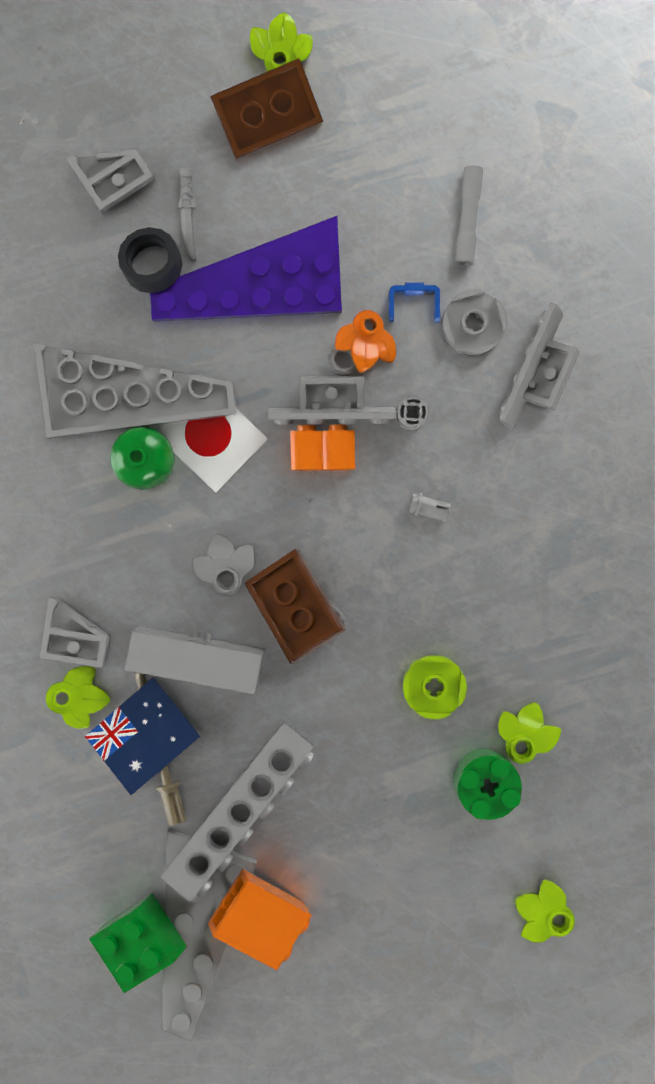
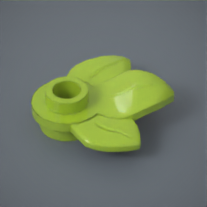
(280, 40)
(82, 697)
(527, 728)
(540, 911)

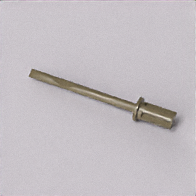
(169, 790)

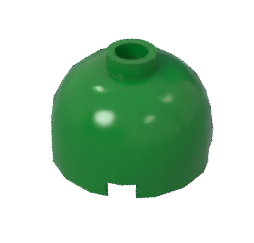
(142, 458)

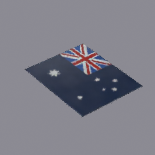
(142, 736)

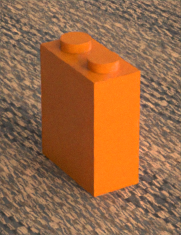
(259, 920)

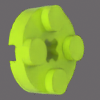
(446, 700)

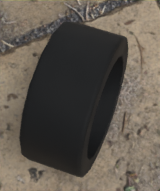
(139, 241)

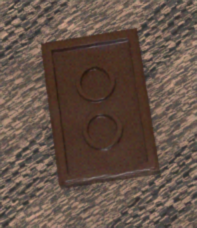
(267, 108)
(294, 606)

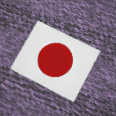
(214, 446)

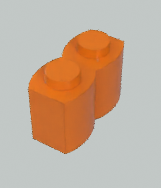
(322, 449)

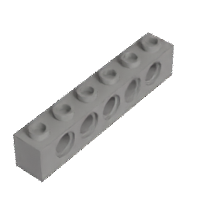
(180, 872)

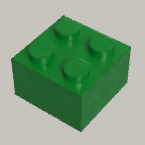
(138, 943)

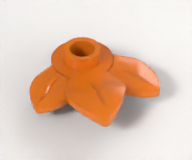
(364, 344)

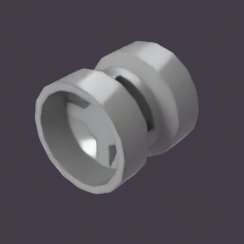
(412, 418)

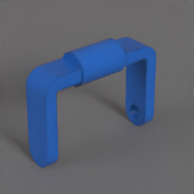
(415, 288)

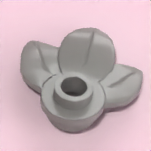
(224, 559)

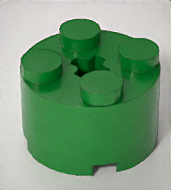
(504, 788)

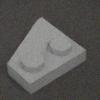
(111, 176)
(72, 637)

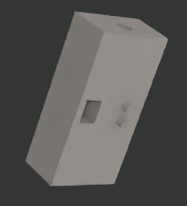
(195, 659)

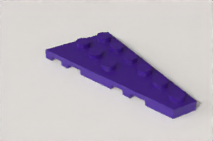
(274, 279)

